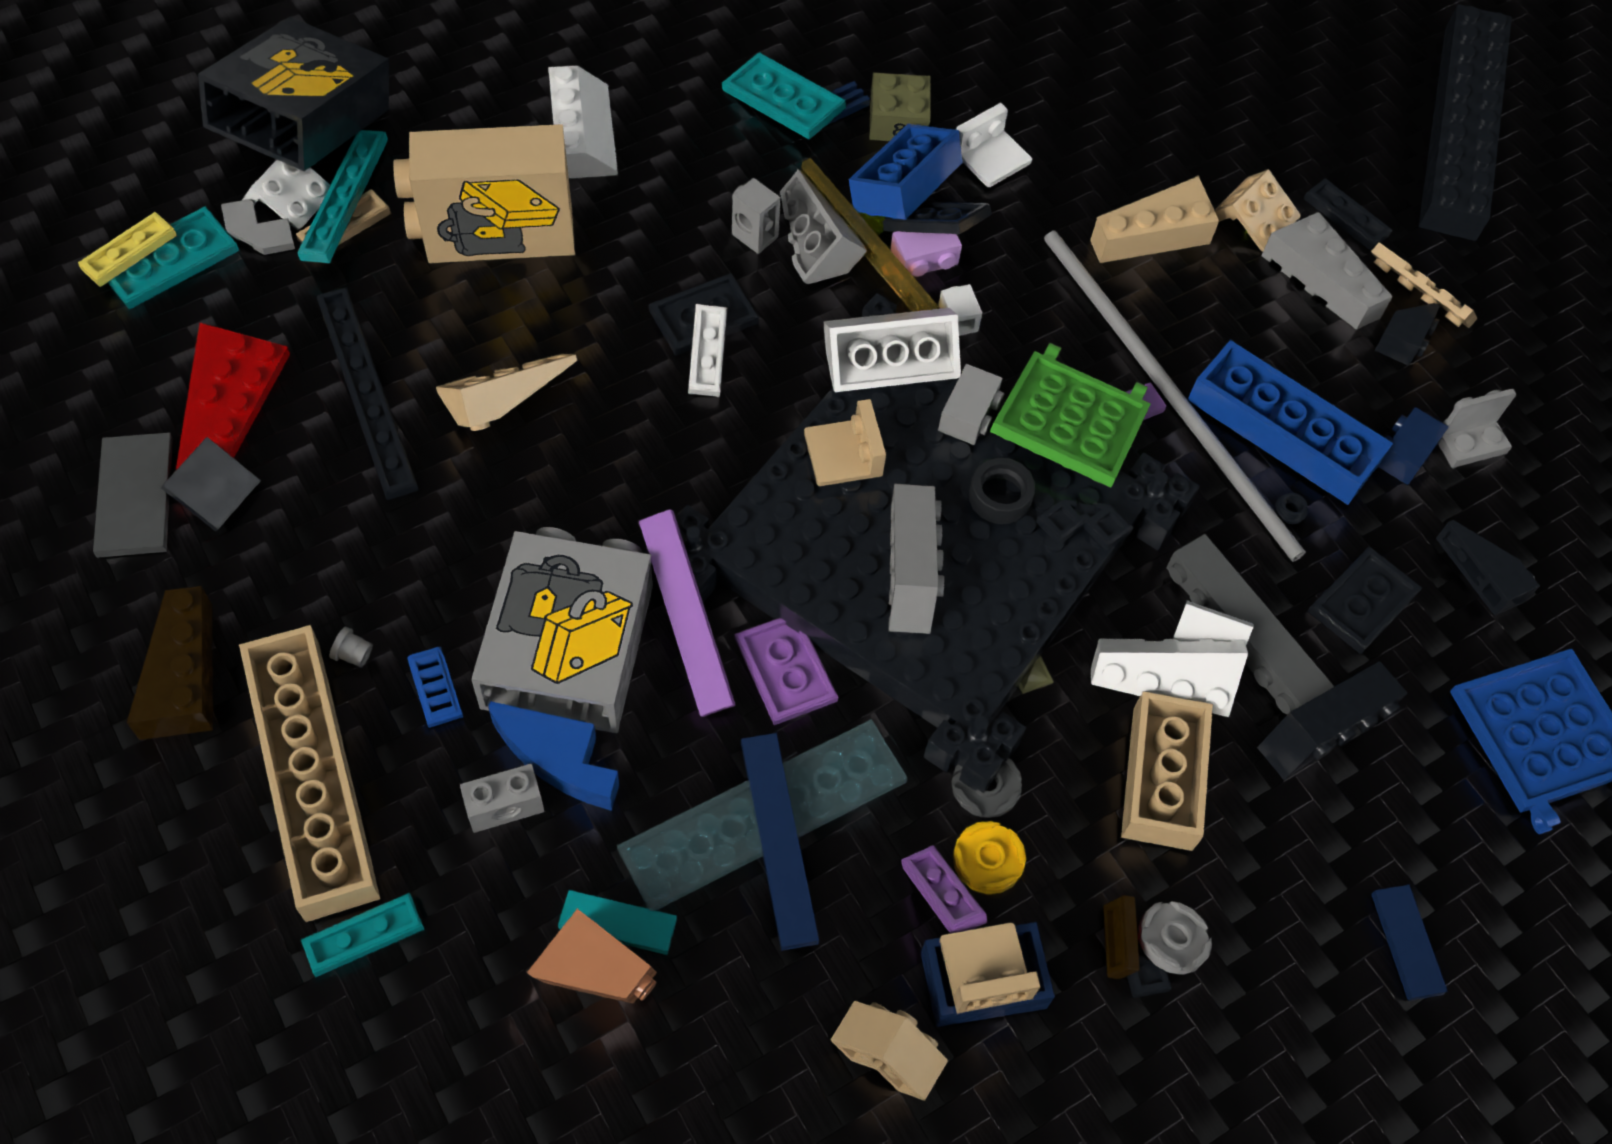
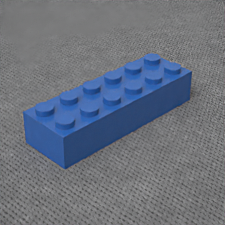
(1289, 422)

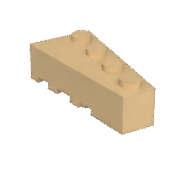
(1157, 224)

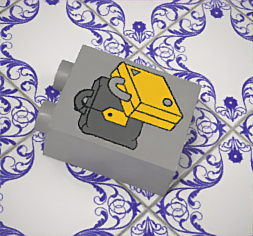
(565, 627)

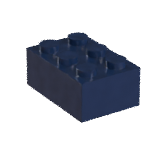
(941, 994)

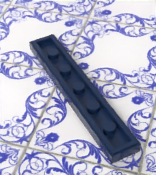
(779, 842)

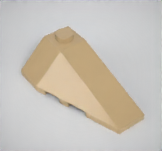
(485, 399)

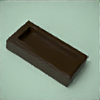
(1121, 937)

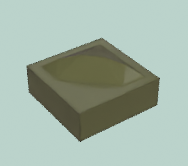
(1036, 677)

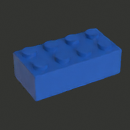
(906, 171)

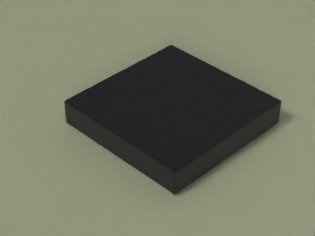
(210, 484)

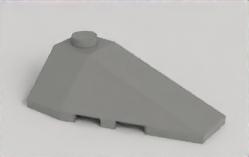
(820, 236)

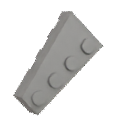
(1328, 269)
(914, 558)

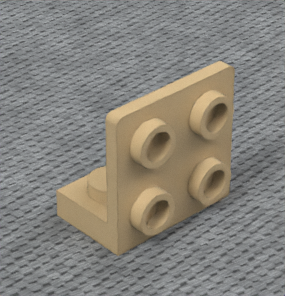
(1259, 207)
(847, 448)
(987, 968)

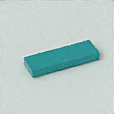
(625, 922)
(362, 934)

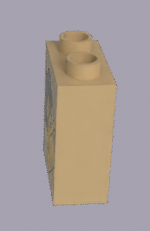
(487, 193)

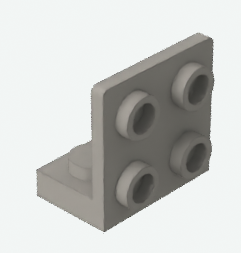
(1474, 429)

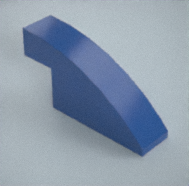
(558, 752)

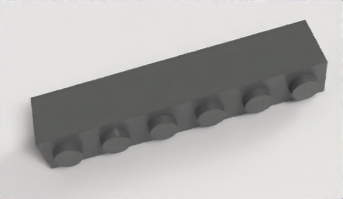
(1272, 652)

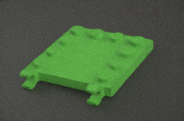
(1071, 417)

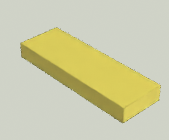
(127, 249)

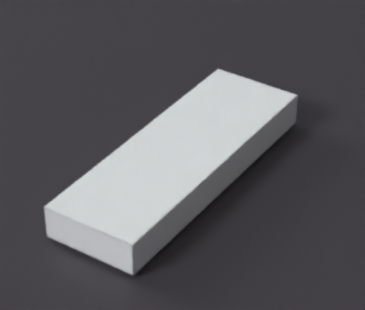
(707, 350)

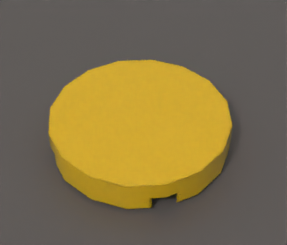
(989, 857)

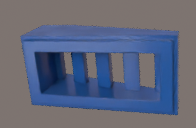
(429, 665)

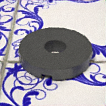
(993, 802)

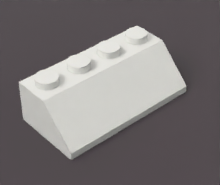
(584, 110)
(893, 349)

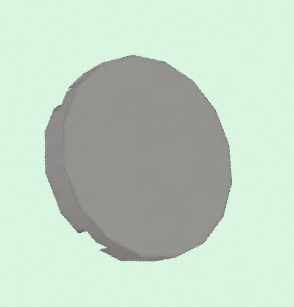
(1174, 937)

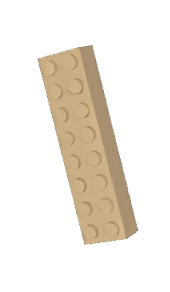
(308, 774)

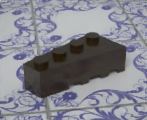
(178, 669)

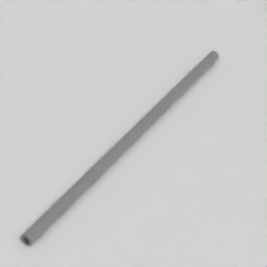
(1176, 398)

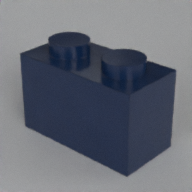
(1412, 444)

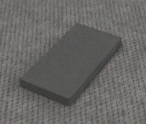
(130, 500)

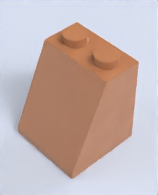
(593, 962)

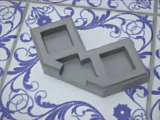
(264, 237)

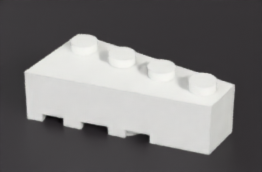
(1173, 668)

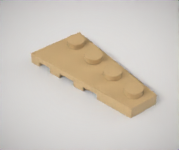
(1409, 279)

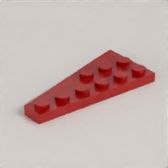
(227, 387)

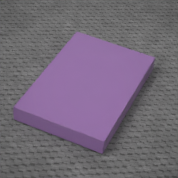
(785, 670)

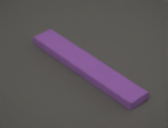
(687, 613)

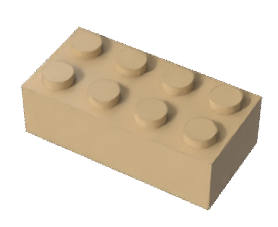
(1167, 771)

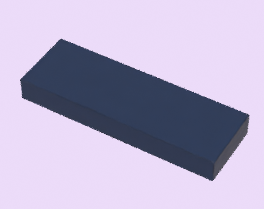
(1409, 942)

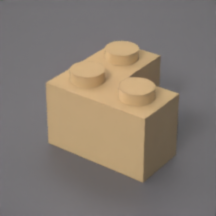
(891, 1046)

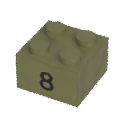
(898, 102)

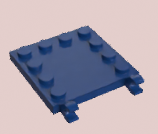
(1541, 731)

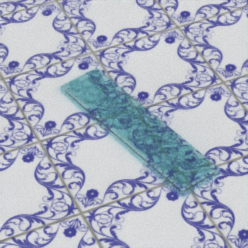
(724, 830)

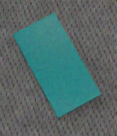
(784, 95)
(198, 245)

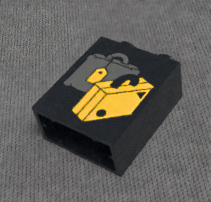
(294, 93)

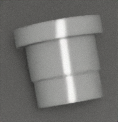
(350, 648)

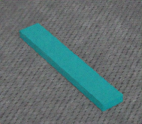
(342, 197)

